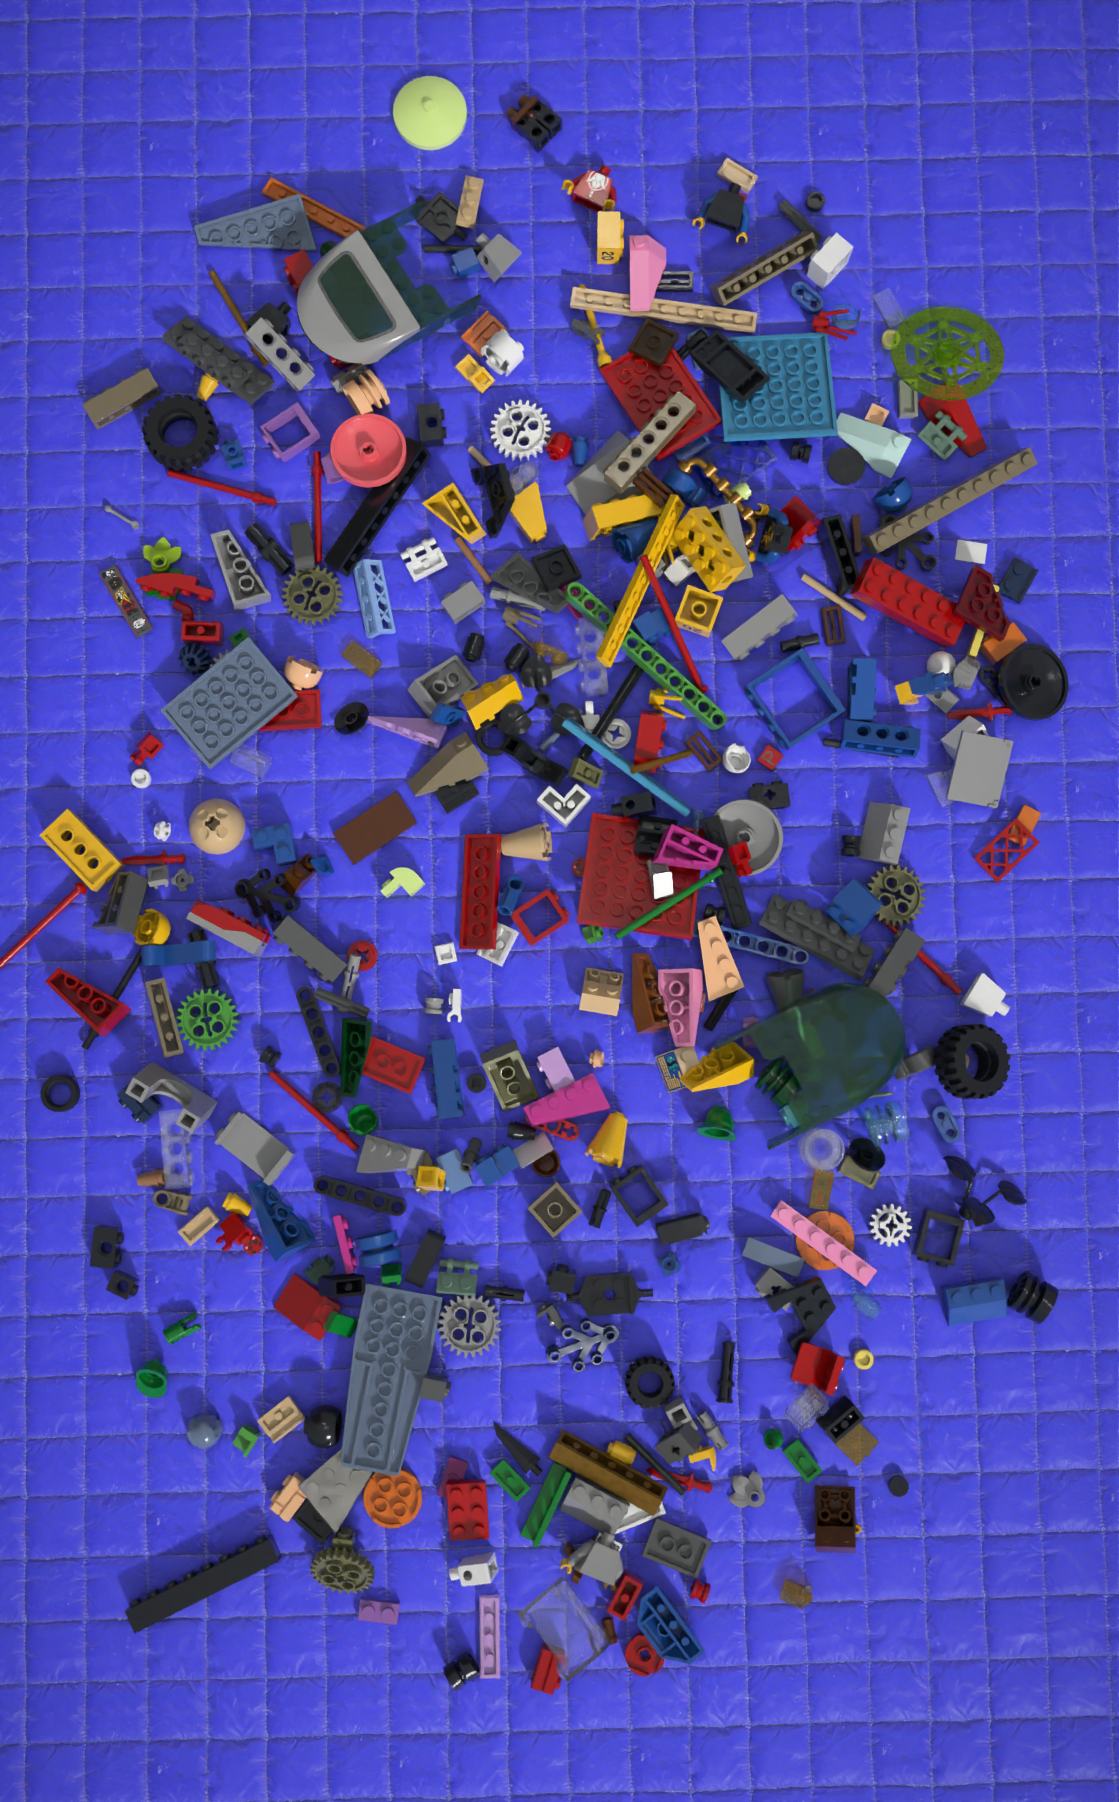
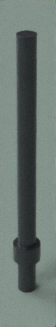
(117, 993)

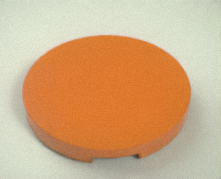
(834, 1226)
(392, 1499)

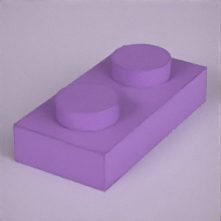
(378, 1611)

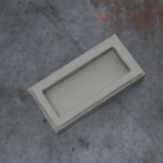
(907, 401)

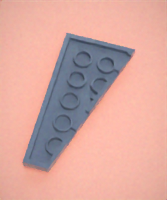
(268, 226)

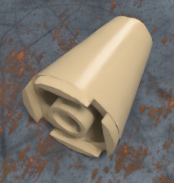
(528, 843)

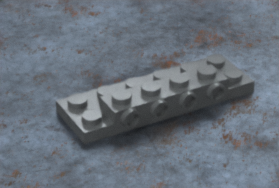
(218, 360)
(817, 935)

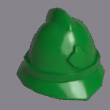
(718, 1124)

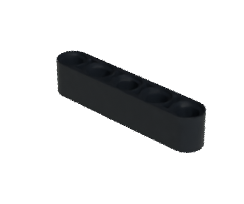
(326, 1039)
(350, 1196)

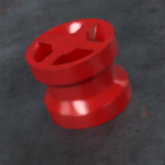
(699, 1590)

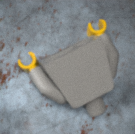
(597, 1561)

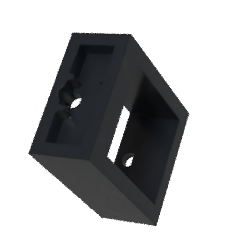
(650, 1211)
(921, 1235)

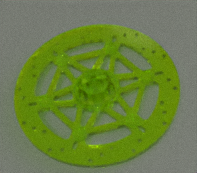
(947, 353)

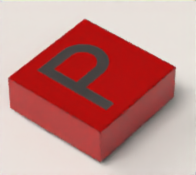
(770, 758)

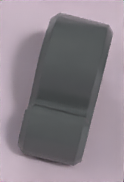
(916, 1062)

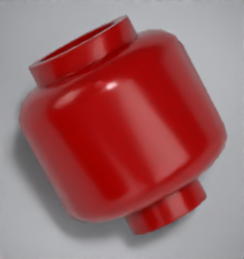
(558, 446)

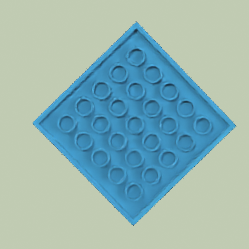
(795, 399)

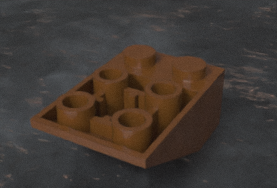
(835, 1519)

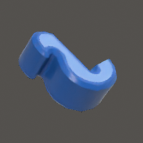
(685, 487)

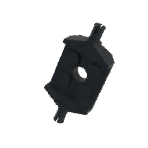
(625, 1298)

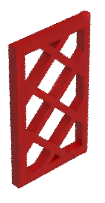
(1005, 834)

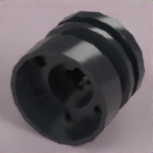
(1032, 1297)

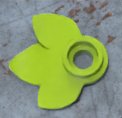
(161, 553)

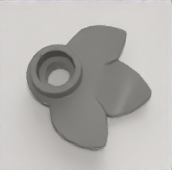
(744, 1488)

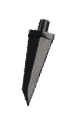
(521, 1454)

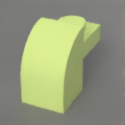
(402, 877)

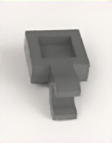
(584, 330)

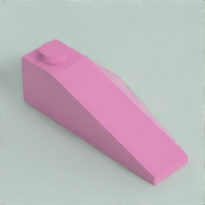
(646, 267)
(682, 1002)

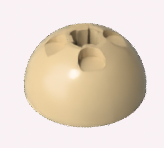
(226, 828)

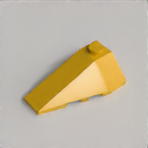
(720, 1068)

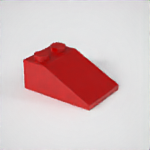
(305, 1307)

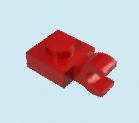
(147, 746)
(740, 855)

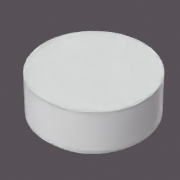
(141, 778)

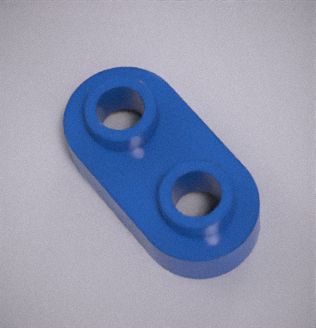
(809, 296)
(945, 1123)

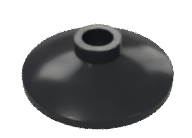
(351, 718)
(866, 1154)

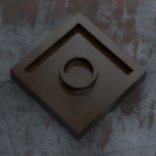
(653, 342)

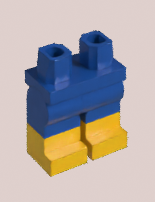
(930, 684)

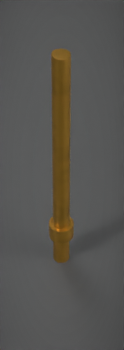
(235, 312)

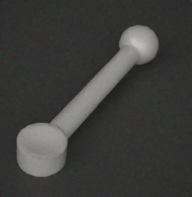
(135, 525)

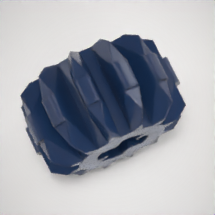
(195, 658)

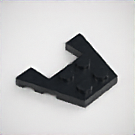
(499, 492)
(811, 1305)

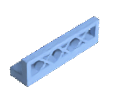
(370, 597)

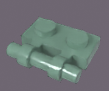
(938, 440)
(457, 1282)

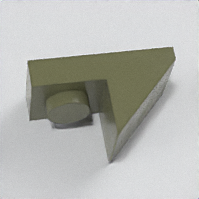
(585, 773)

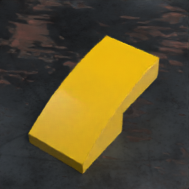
(474, 373)

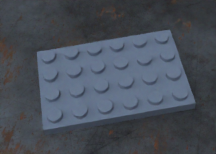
(229, 703)

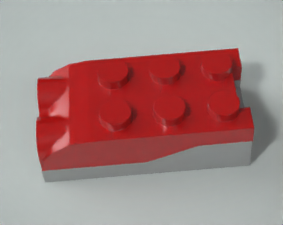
(230, 928)

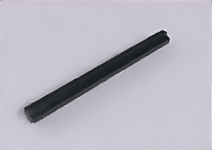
(612, 709)

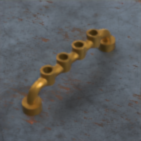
(722, 484)

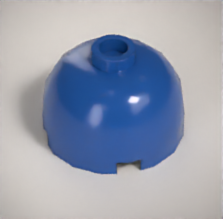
(895, 496)

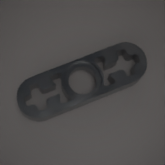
(986, 683)

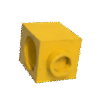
(430, 1178)

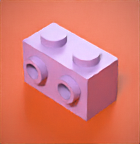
(555, 1068)

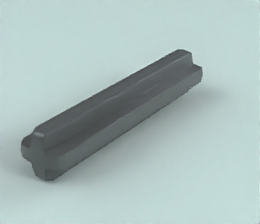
(798, 219)
(341, 1003)

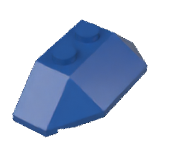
(667, 1628)

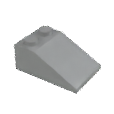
(442, 684)

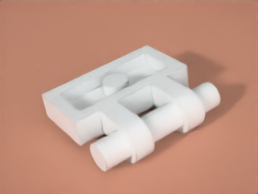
(425, 564)

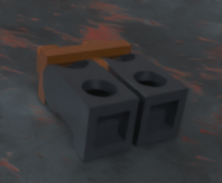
(534, 122)

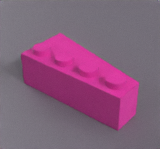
(571, 1101)

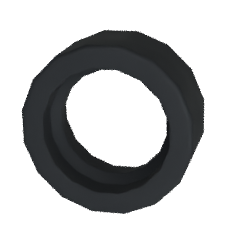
(479, 738)
(44, 1093)

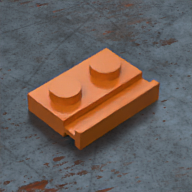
(481, 332)

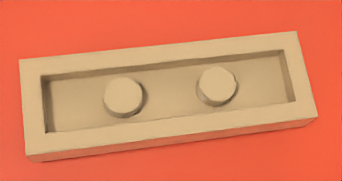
(469, 202)

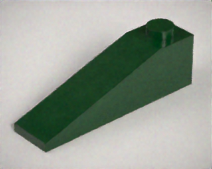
(354, 1052)

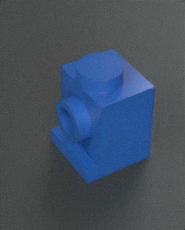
(237, 459)

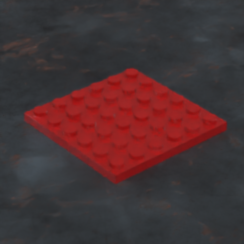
(619, 887)

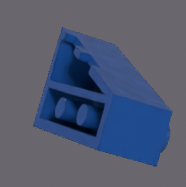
(861, 689)

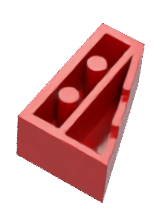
(649, 737)

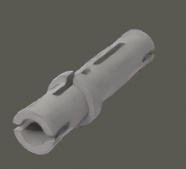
(512, 597)
(354, 960)

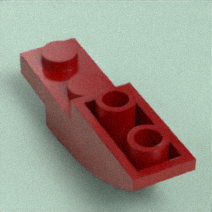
(169, 583)

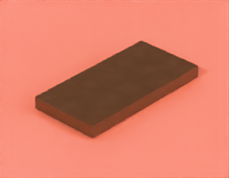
(375, 828)

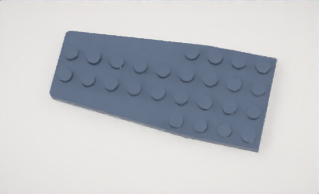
(386, 1376)

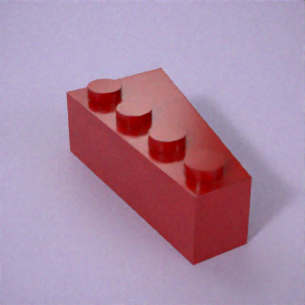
(94, 1006)

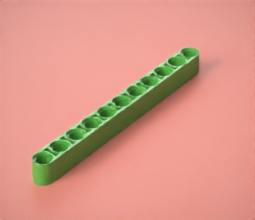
(654, 658)

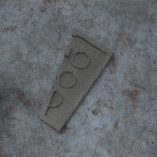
(523, 579)

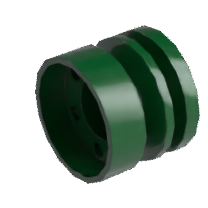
(778, 1081)

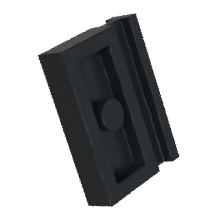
(457, 795)

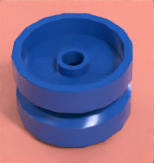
(378, 1250)

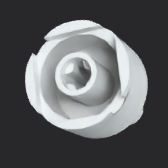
(502, 352)

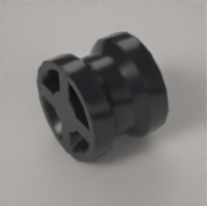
(270, 1057)
(478, 1085)

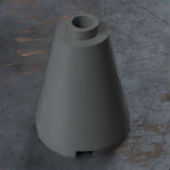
(786, 986)

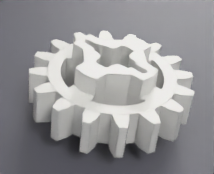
(890, 1216)

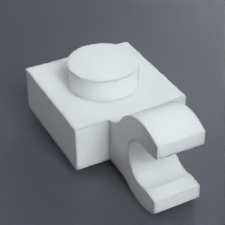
(590, 720)
(455, 1000)

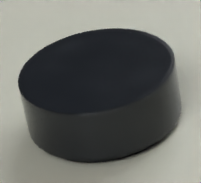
(815, 201)
(898, 1486)

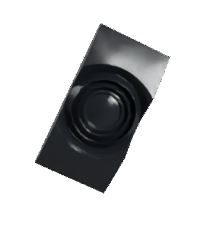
(729, 366)

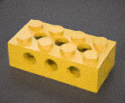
(708, 549)
(69, 851)

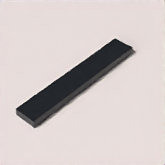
(729, 880)

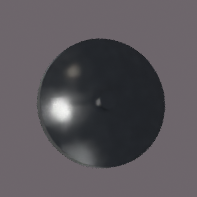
(1033, 682)

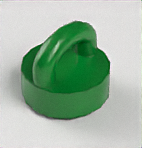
(773, 1438)

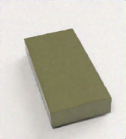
(858, 1174)

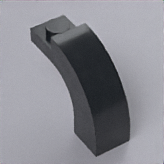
(532, 761)

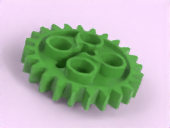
(225, 1016)

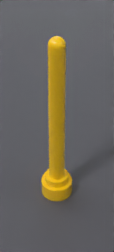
(603, 357)

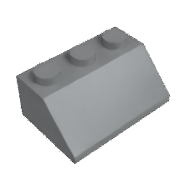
(883, 833)
(594, 1505)

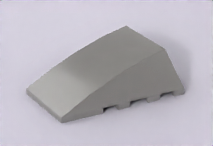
(589, 484)

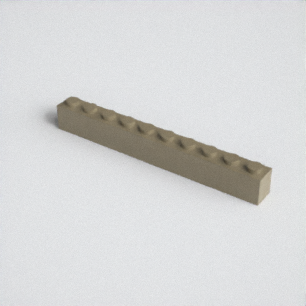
(949, 500)

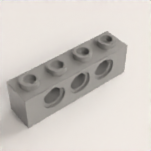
(268, 351)

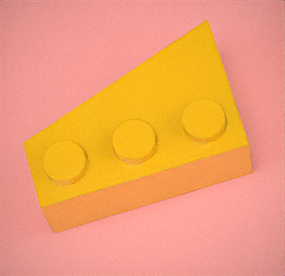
(490, 699)

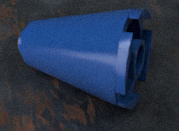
(633, 538)

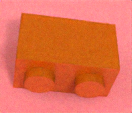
(996, 650)

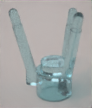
(695, 817)

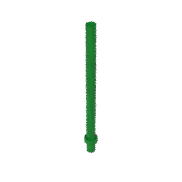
(708, 878)

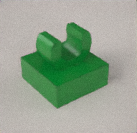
(239, 637)
(391, 1273)

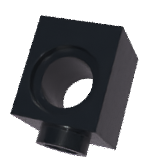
(115, 1288)

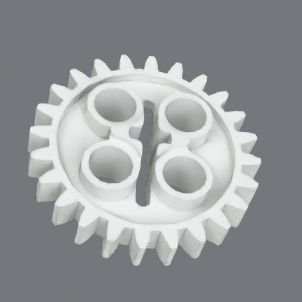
(535, 437)

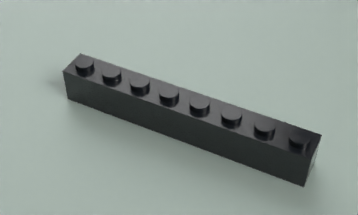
(375, 512)
(203, 1583)

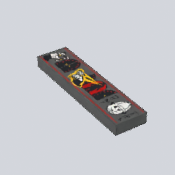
(126, 601)

